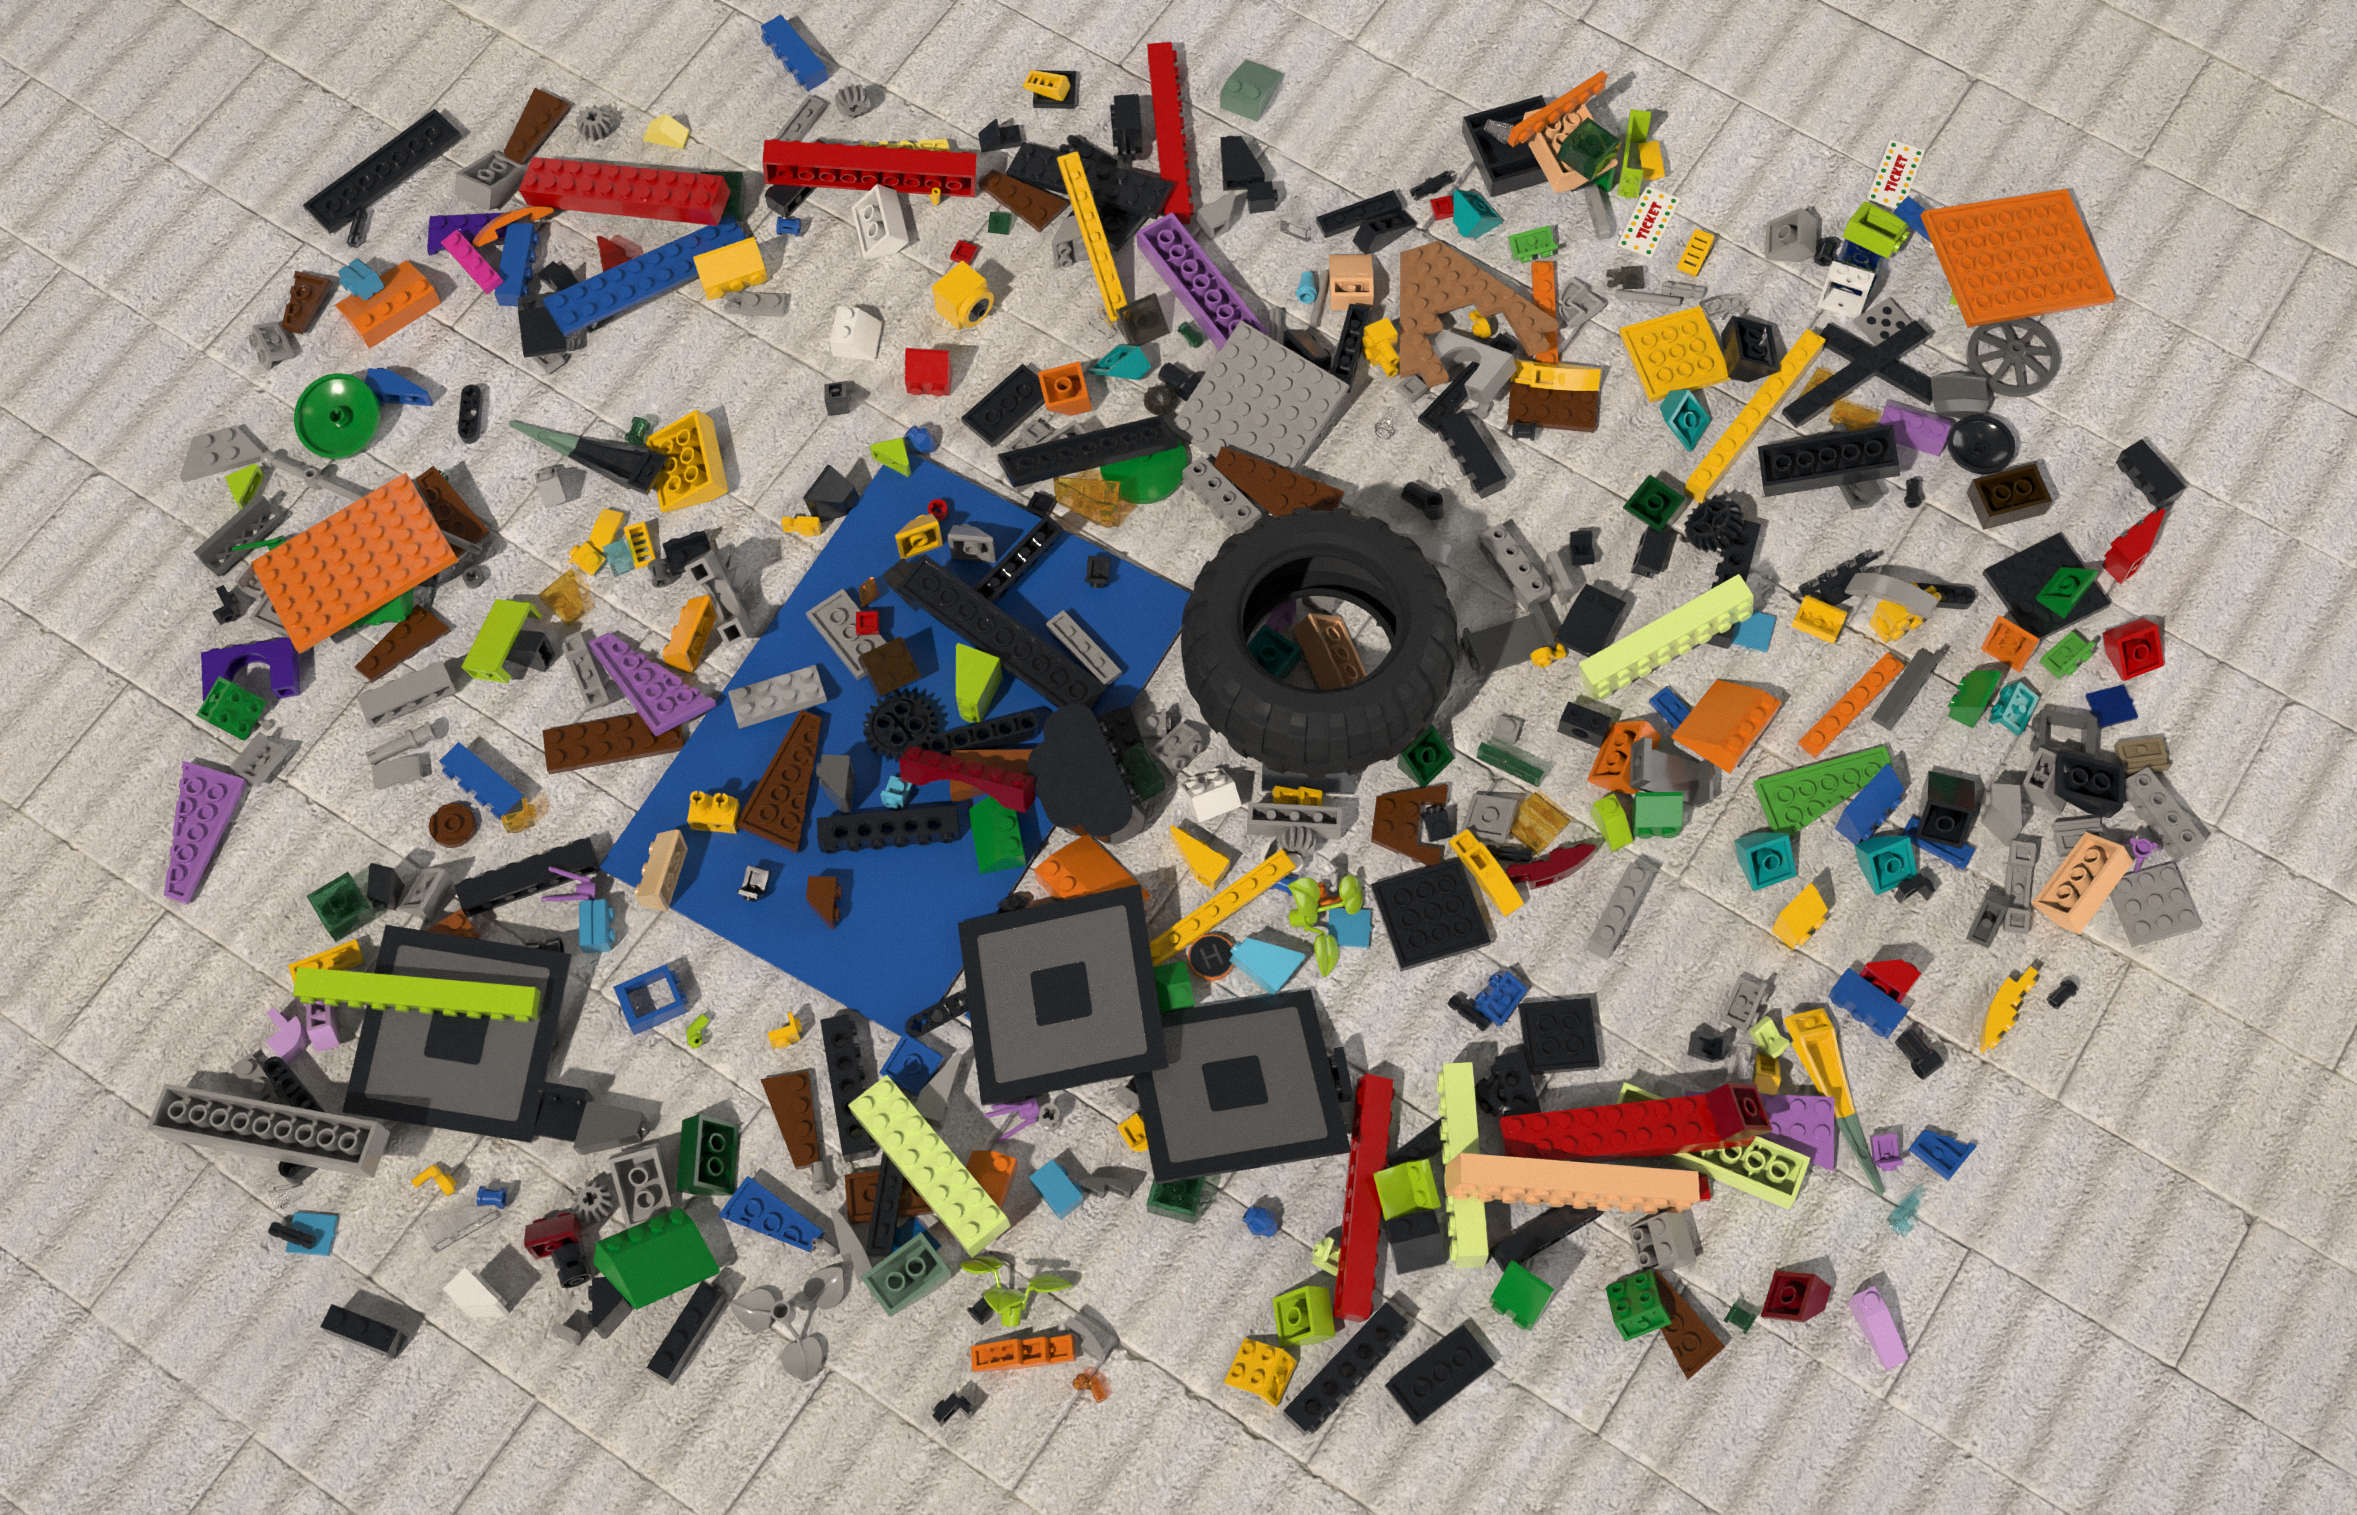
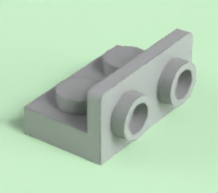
(270, 343)
(1178, 748)

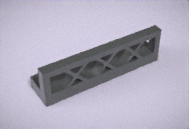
(1867, 491)
(235, 533)
(1906, 689)

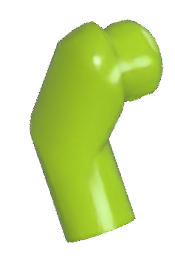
(694, 1032)

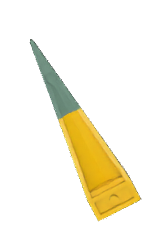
(1819, 1053)

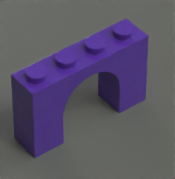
(278, 654)

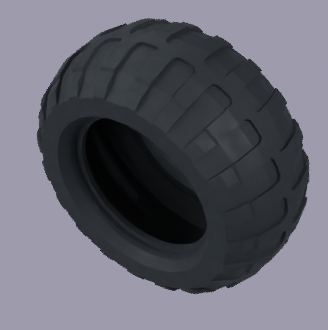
(1333, 558)

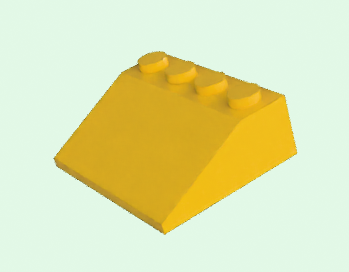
(694, 464)

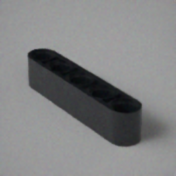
(991, 728)
(1542, 1234)

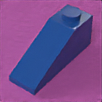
(395, 389)

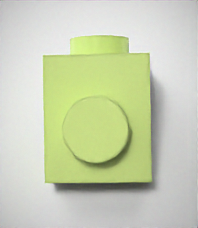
(1768, 1038)
(1326, 1255)

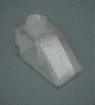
(1740, 1063)

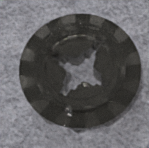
(1153, 404)

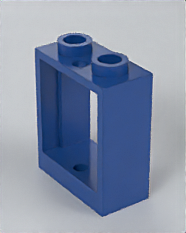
(658, 1016)

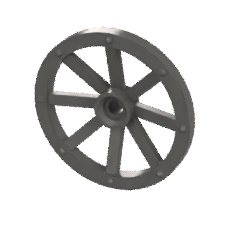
(2014, 354)

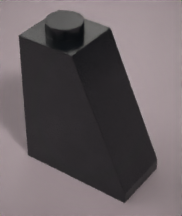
(1238, 164)
(531, 650)

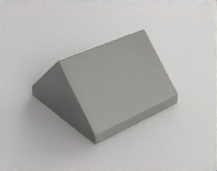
(427, 893)

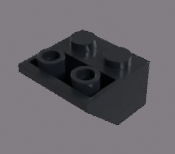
(608, 1307)

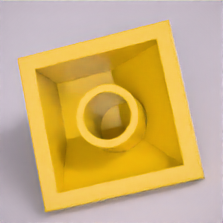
(919, 536)

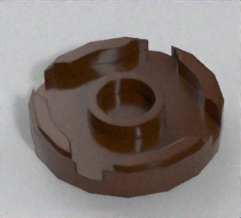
(452, 825)

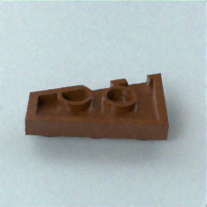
(305, 301)

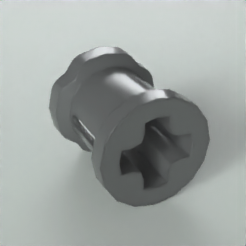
(659, 572)

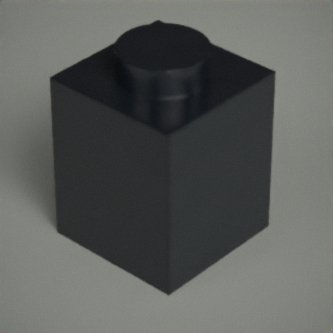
(1261, 197)

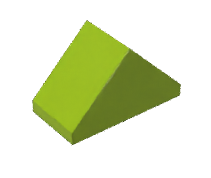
(892, 454)
(244, 484)

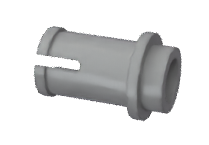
(819, 1179)

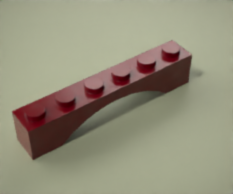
(1006, 787)

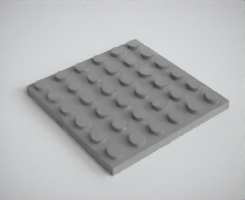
(1259, 401)

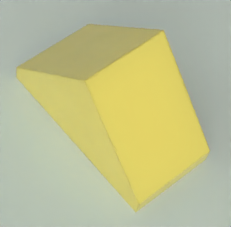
(667, 132)

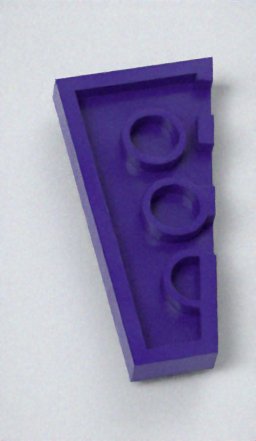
(466, 224)

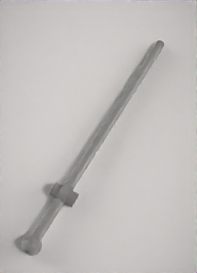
(316, 481)

